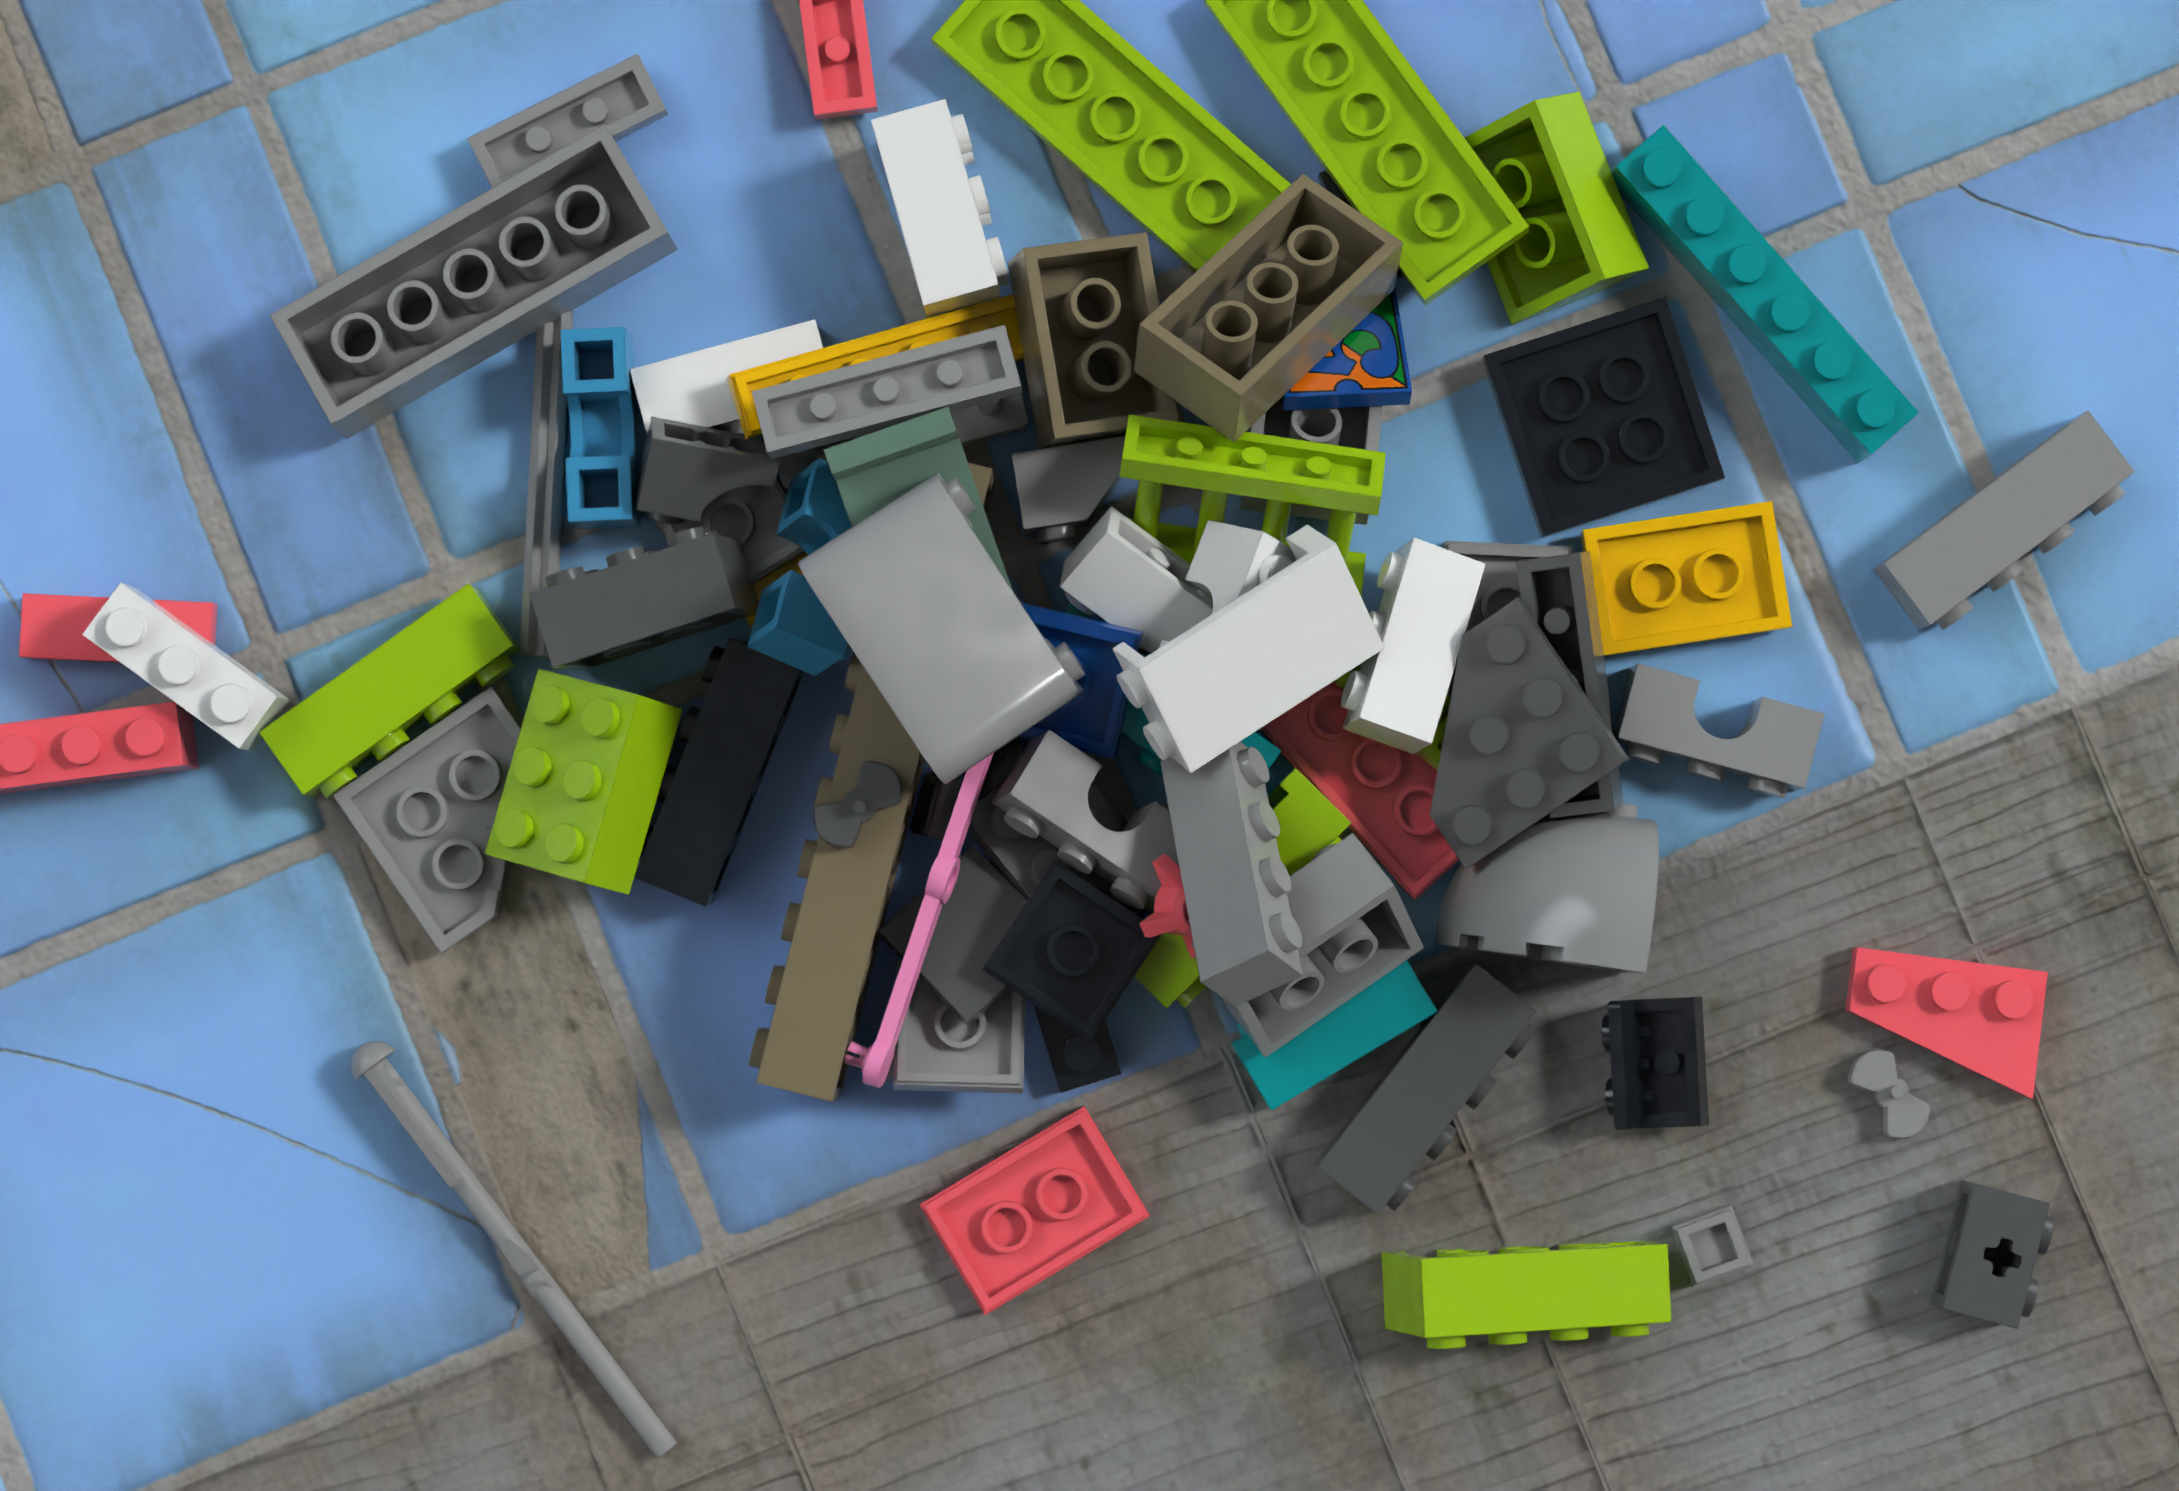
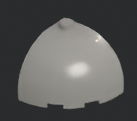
(1561, 893)

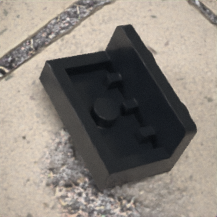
(1656, 1063)

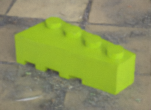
(1306, 827)
(1527, 1291)

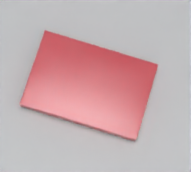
(1034, 1210)

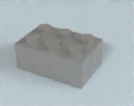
(1350, 938)

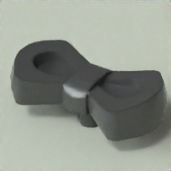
(875, 790)

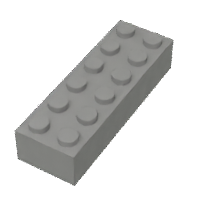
(473, 282)

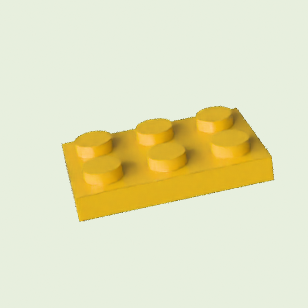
(1688, 578)

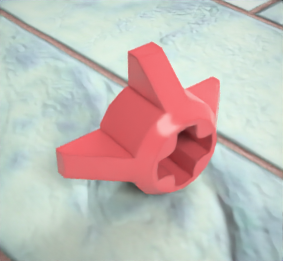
(1170, 905)

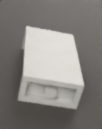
(1252, 656)

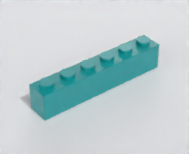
(1762, 295)

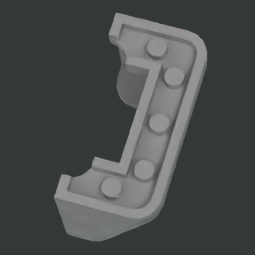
(940, 627)

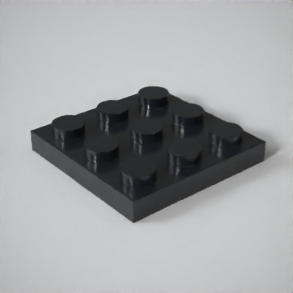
(1603, 417)

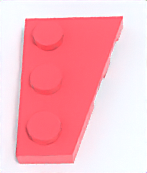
(1958, 1009)

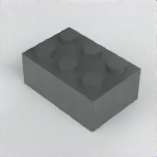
(644, 599)

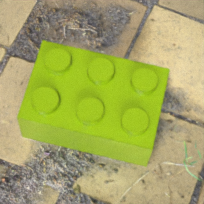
(583, 781)

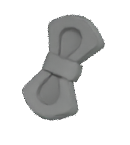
(1902, 1112)

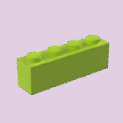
(391, 692)

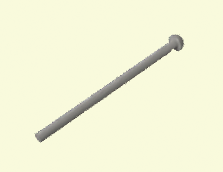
(372, 1062)

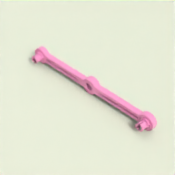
(877, 1059)

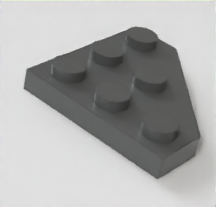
(1513, 737)

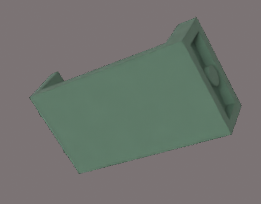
(898, 458)

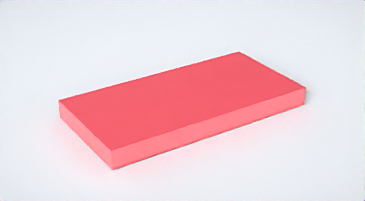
(1371, 784)

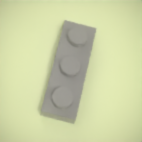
(615, 97)

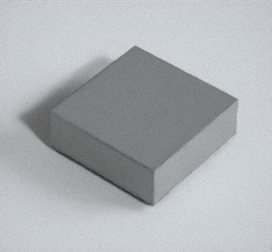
(1711, 1245)

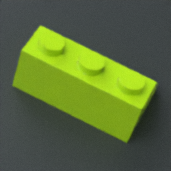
(1566, 193)

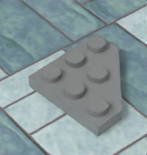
(432, 816)

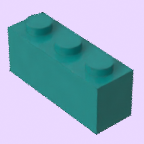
(1339, 1038)

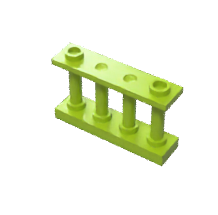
(1252, 466)

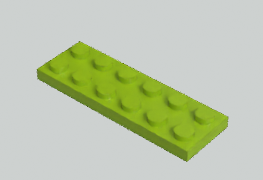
(1114, 119)
(1377, 133)

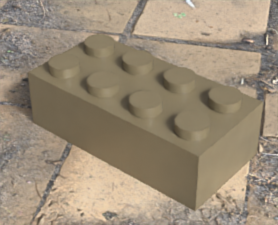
(1267, 307)

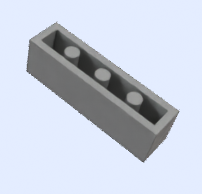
(2004, 521)
(1233, 874)

